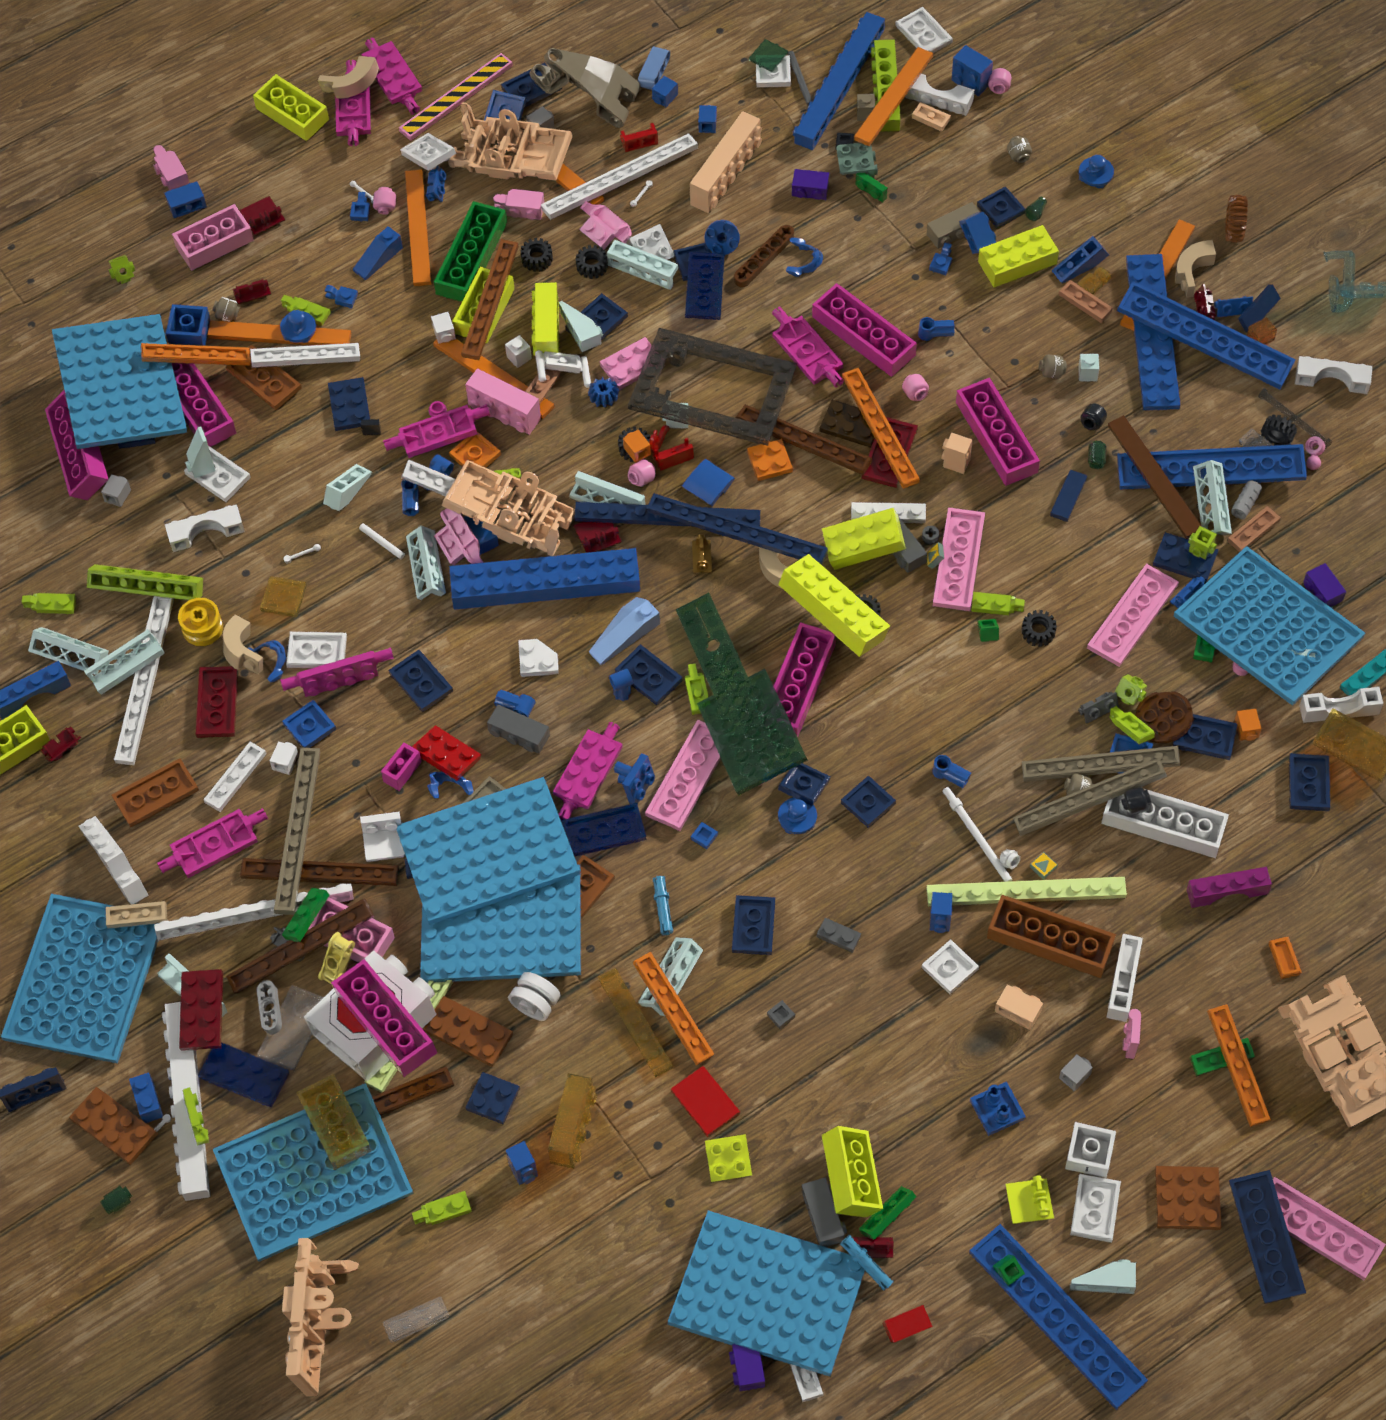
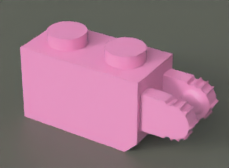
(169, 168)
(521, 203)

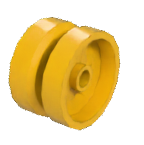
(200, 621)

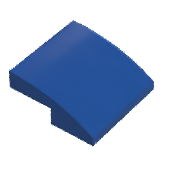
(708, 482)

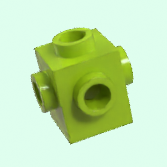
(118, 263)
(1202, 542)
(1131, 689)

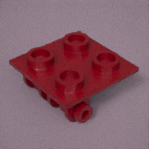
(262, 215)
(597, 535)

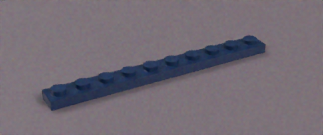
(638, 514)
(735, 528)

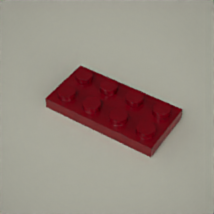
(880, 469)
(216, 702)
(201, 1009)

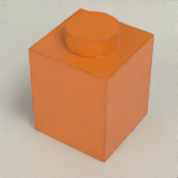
(636, 446)
(1248, 724)

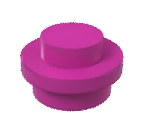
(437, 408)

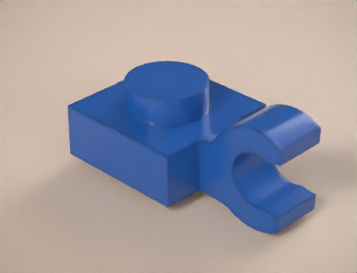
(360, 209)
(942, 262)
(344, 296)

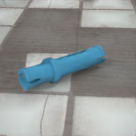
(661, 897)
(862, 1258)

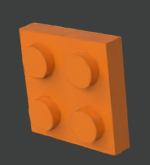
(475, 449)
(769, 460)

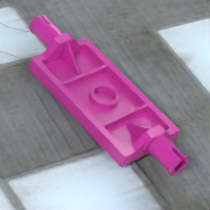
(394, 75)
(353, 113)
(807, 349)
(437, 430)
(338, 673)
(587, 770)
(213, 843)

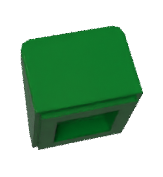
(988, 630)
(1009, 1269)

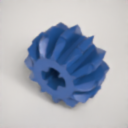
(603, 392)

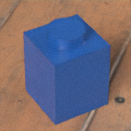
(664, 91)
(707, 119)

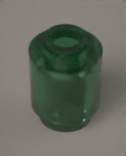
(1097, 454)
(116, 1199)

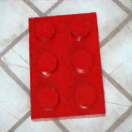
(446, 753)

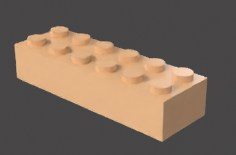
(725, 162)

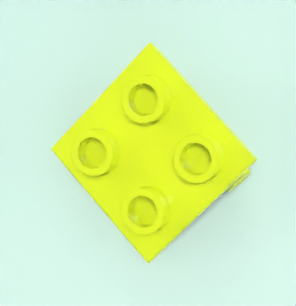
(728, 1158)
(1029, 1200)

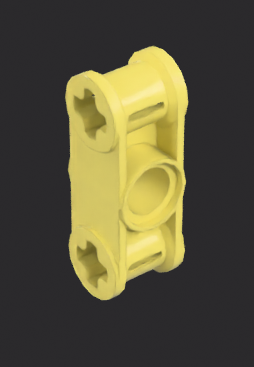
(336, 958)

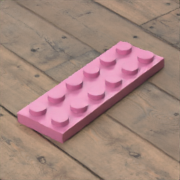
(960, 560)
(1132, 615)
(685, 779)
(1327, 1232)

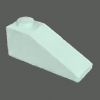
(582, 328)
(199, 455)
(345, 487)
(1111, 1278)

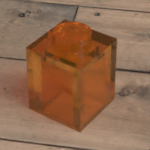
(1262, 331)

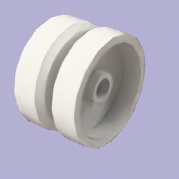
(534, 996)

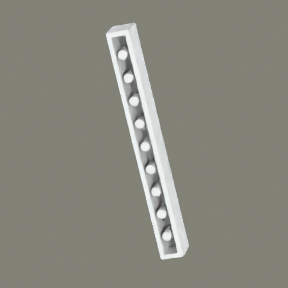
(184, 1074)

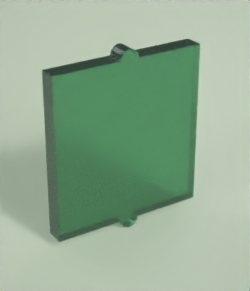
(768, 55)

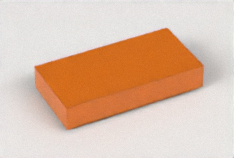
(1284, 957)

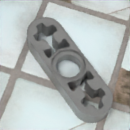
(275, 1013)

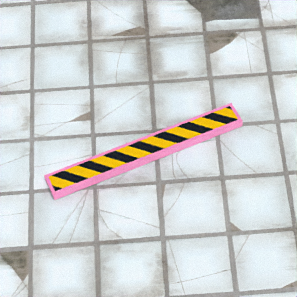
(455, 96)

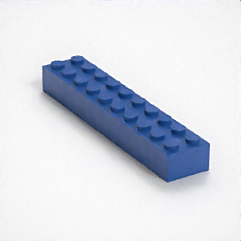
(544, 578)

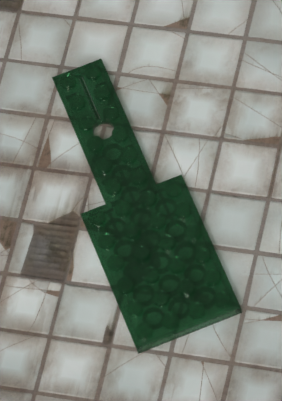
(744, 711)

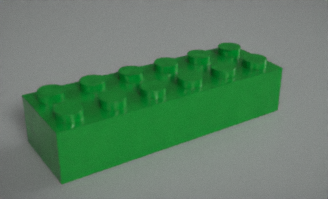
(470, 250)

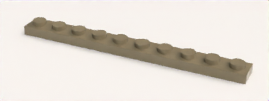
(297, 831)

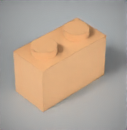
(956, 453)
(1019, 1006)

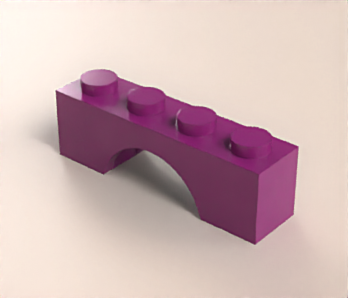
(1209, 889)

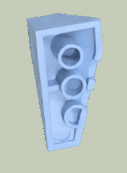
(628, 626)

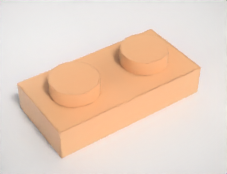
(931, 116)

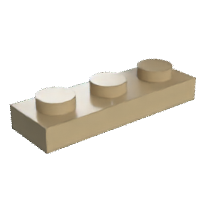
(136, 914)

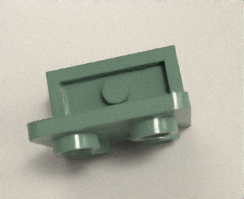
(856, 159)

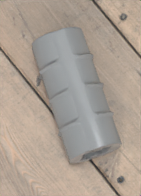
(1246, 499)

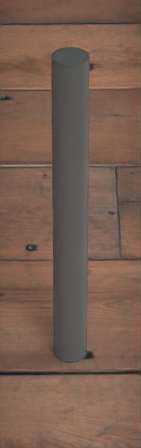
(800, 78)

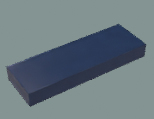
(1259, 307)
(1068, 495)

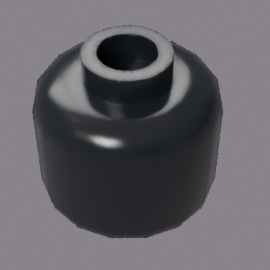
(1093, 416)
(1136, 800)

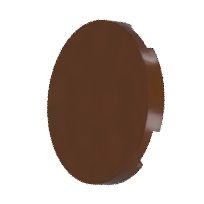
(1166, 714)

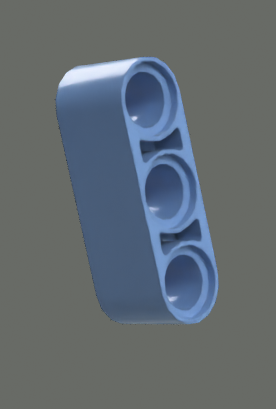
(653, 67)

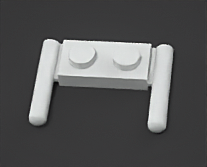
(562, 362)

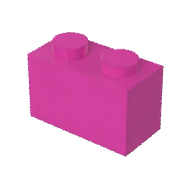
(401, 766)

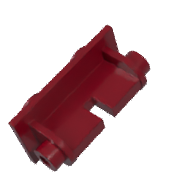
(250, 292)
(1204, 300)
(67, 741)
(878, 1248)

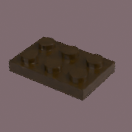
(846, 423)

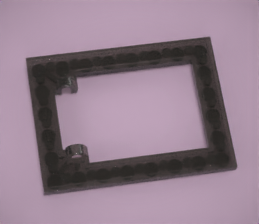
(670, 343)

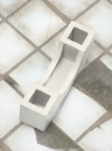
(955, 100)
(1355, 376)
(184, 531)
(1362, 703)

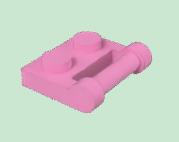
(1132, 1032)

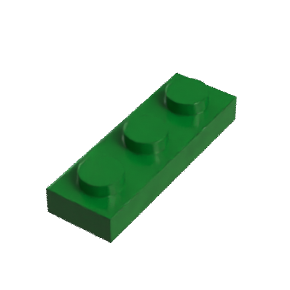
(305, 914)
(1214, 1060)
(891, 1209)

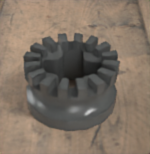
(929, 540)

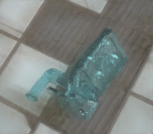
(1348, 289)

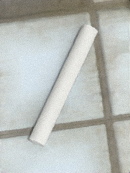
(383, 542)

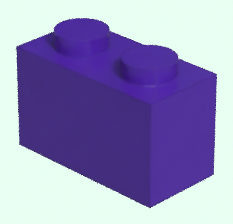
(810, 184)
(1324, 585)
(748, 1368)

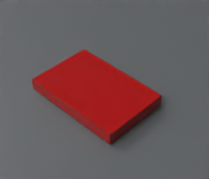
(705, 1101)

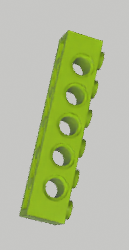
(885, 73)
(144, 582)

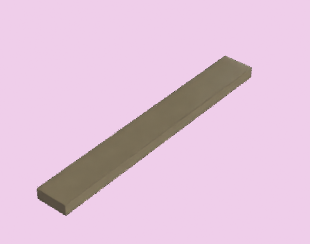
(1097, 763)
(1089, 797)

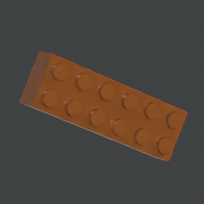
(1051, 936)

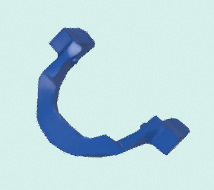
(811, 267)
(281, 658)
(437, 779)

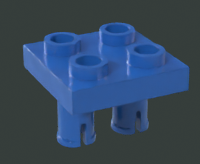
(635, 778)
(997, 1108)

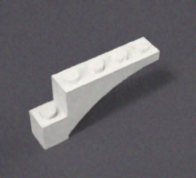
(114, 860)
(1124, 978)

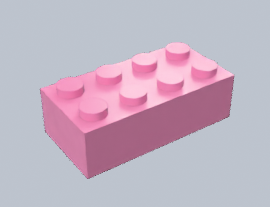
(212, 237)
(503, 401)
(367, 936)

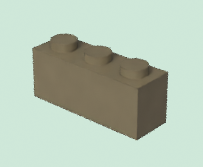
(948, 227)

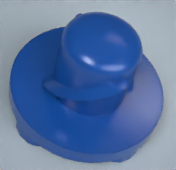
(1096, 171)
(722, 237)
(298, 326)
(797, 816)

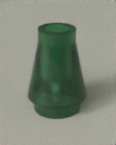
(1035, 209)

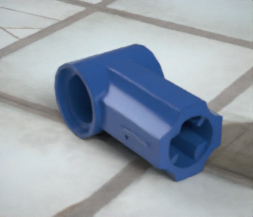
(929, 328)
(441, 465)
(410, 498)
(621, 684)
(521, 704)
(952, 771)

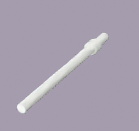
(956, 805)

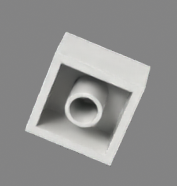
(1090, 1150)

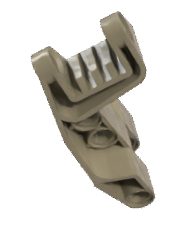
(593, 75)

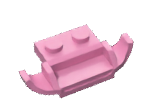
(604, 225)
(457, 539)

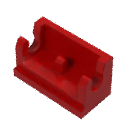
(639, 139)
(674, 455)
(907, 1324)

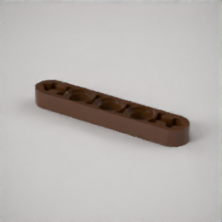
(762, 263)

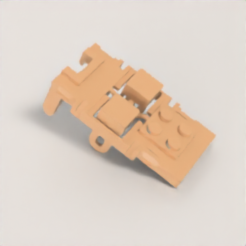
(537, 149)
(480, 491)
(1355, 1086)
(310, 1316)

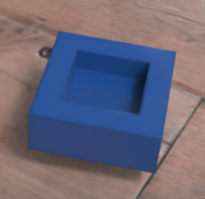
(704, 835)

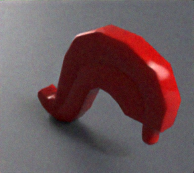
(657, 441)

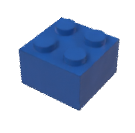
(971, 70)
(188, 325)

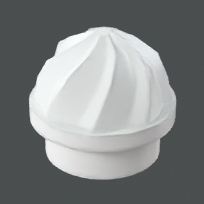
(1009, 858)

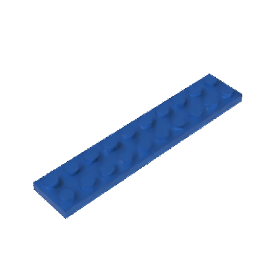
(1206, 335)
(1153, 348)
(1239, 465)
(1061, 1320)

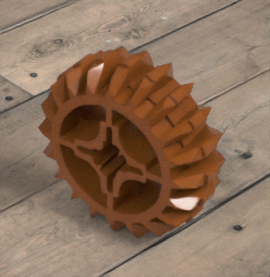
(1236, 218)

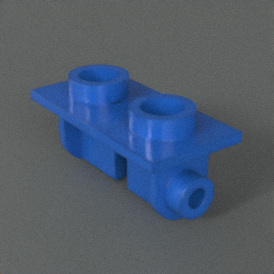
(436, 179)
(1232, 306)
(1189, 590)

